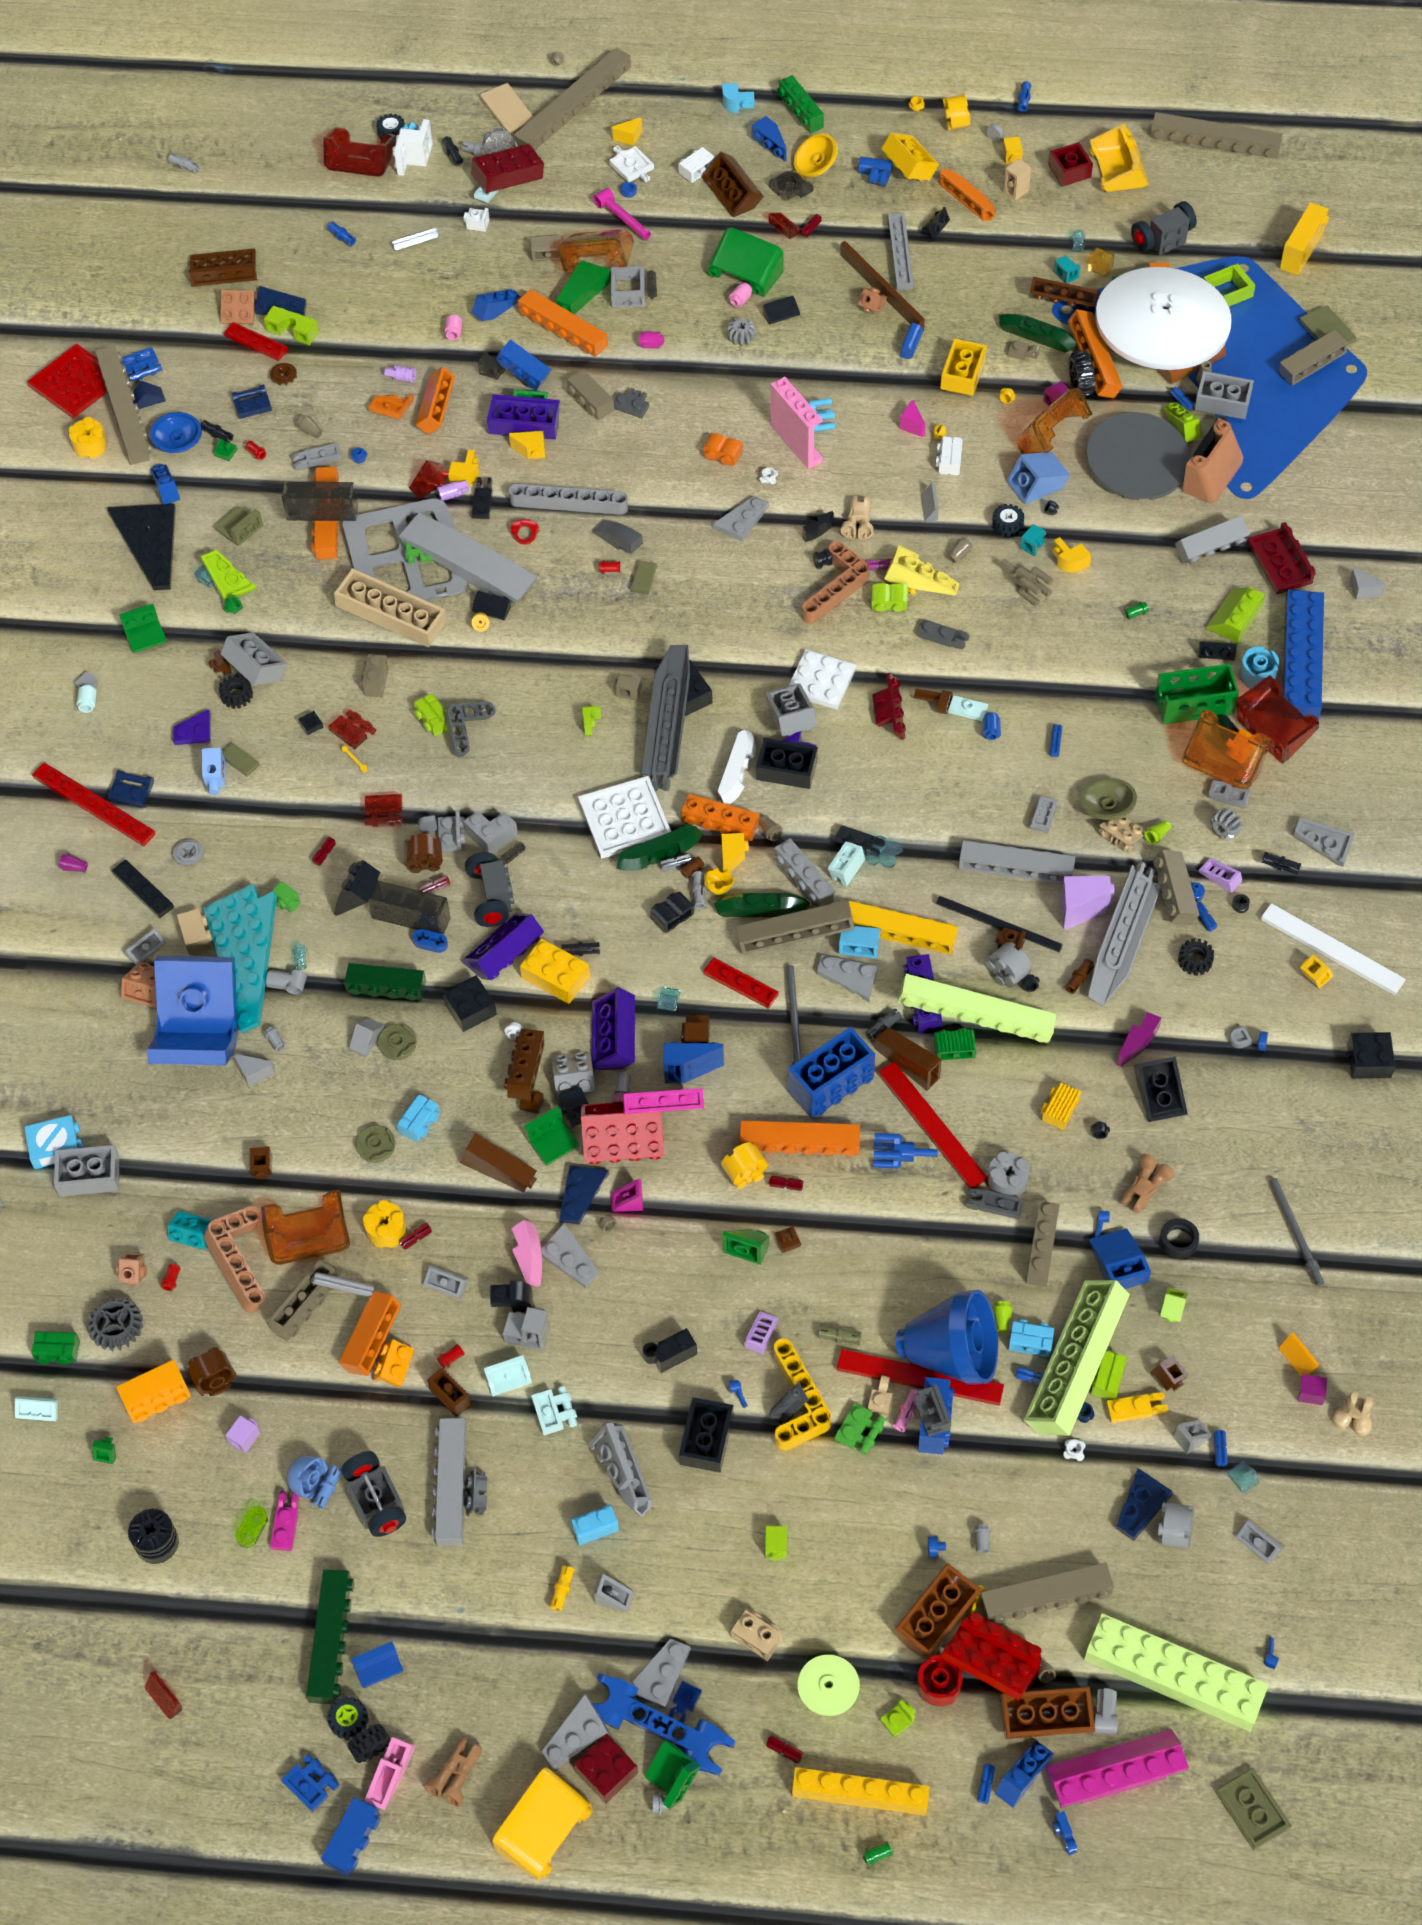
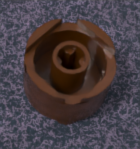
(423, 853)
(211, 1372)

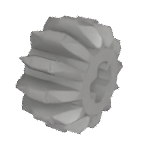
(741, 331)
(1226, 823)

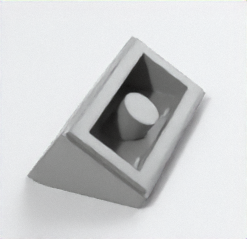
(930, 503)
(144, 947)
(445, 1281)
(1259, 1541)

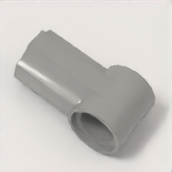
(291, 982)
(1105, 1716)

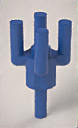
(898, 1151)

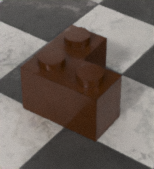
(696, 1029)

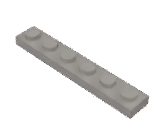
(900, 251)

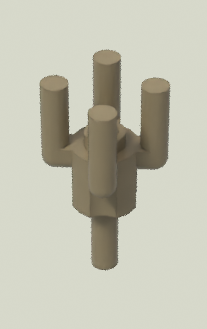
(1028, 580)

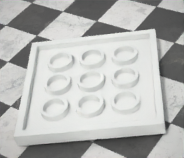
(623, 816)

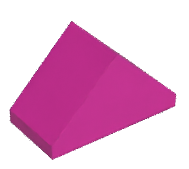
(912, 420)
(628, 1197)

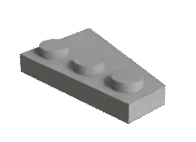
(742, 519)
(850, 974)
(569, 1257)
(613, 1455)
(662, 1673)

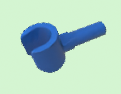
(1103, 1217)
(735, 1386)
(1271, 1660)

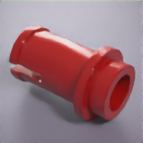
(258, 452)
(609, 567)
(170, 1278)
(450, 1356)

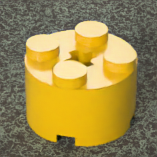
(956, 112)
(88, 438)
(745, 1165)
(384, 1224)

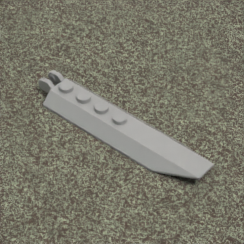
(1124, 934)

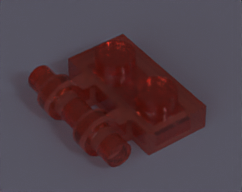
(348, 732)
(383, 804)

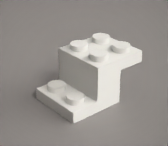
(413, 147)

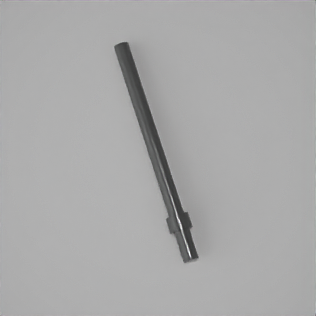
(1311, 1264)

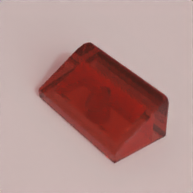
(784, 225)
(162, 1696)

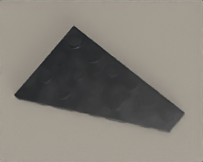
(150, 539)

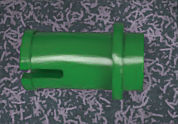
(1136, 610)
(877, 1853)

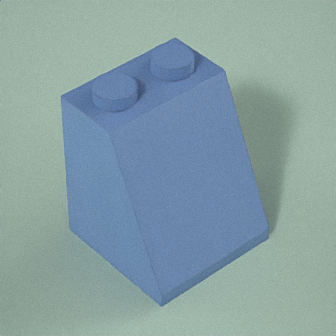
(1037, 476)

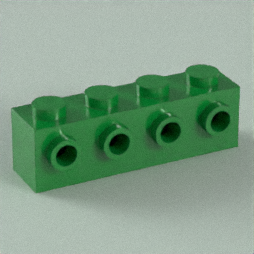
(801, 104)

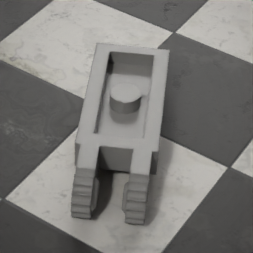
(316, 456)

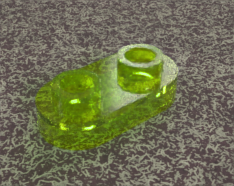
(250, 1527)

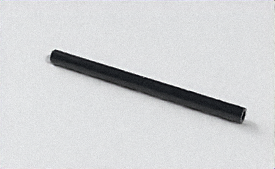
(997, 923)

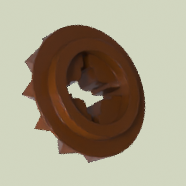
(283, 368)

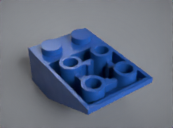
(691, 1060)
(1120, 1258)

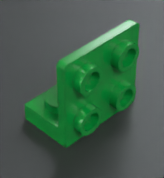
(142, 628)
(550, 1136)
(672, 1773)

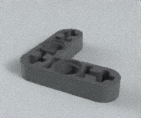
(461, 717)

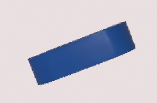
(430, 940)

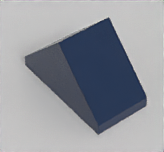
(147, 395)

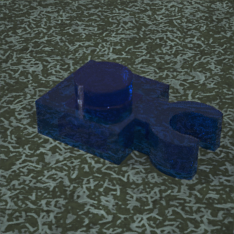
(685, 1699)

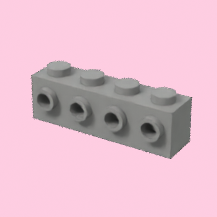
(1213, 539)
(804, 874)

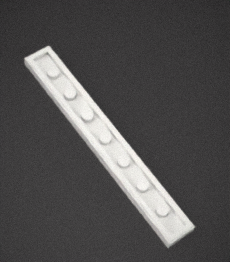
(1333, 949)

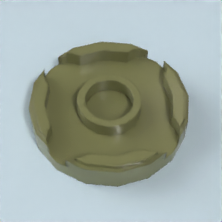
(397, 1041)
(375, 1144)

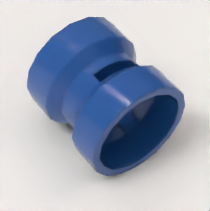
(879, 177)

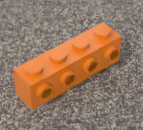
(435, 400)
(719, 817)
(370, 1333)

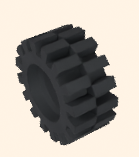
(235, 699)
(1196, 966)
(369, 1743)

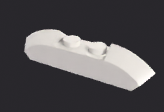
(739, 760)

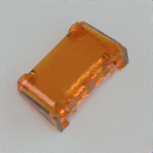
(613, 243)
(1039, 432)
(1225, 752)
(306, 1232)

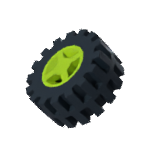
(342, 1712)

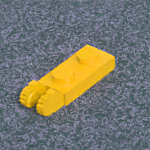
(1135, 1407)

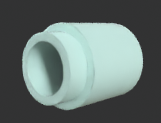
(86, 698)

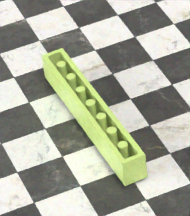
(977, 1008)

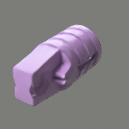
(401, 373)
(452, 490)

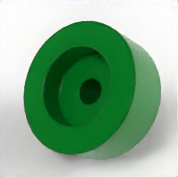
(233, 604)

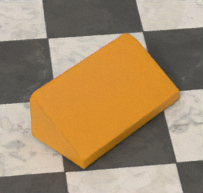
(1298, 1356)

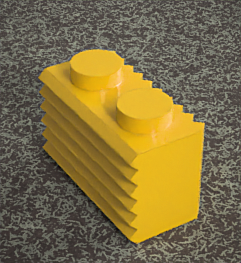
(1061, 1105)

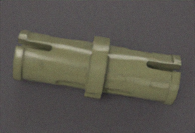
(839, 1335)

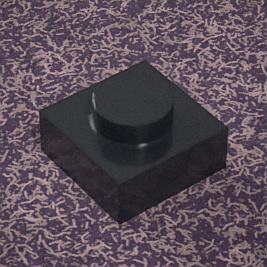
(310, 723)

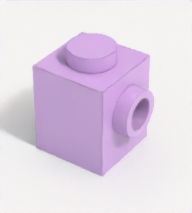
(243, 1434)

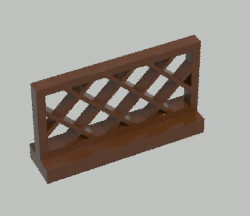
(221, 274)

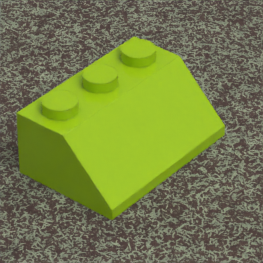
(1237, 613)

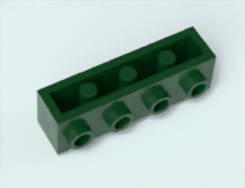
(385, 981)

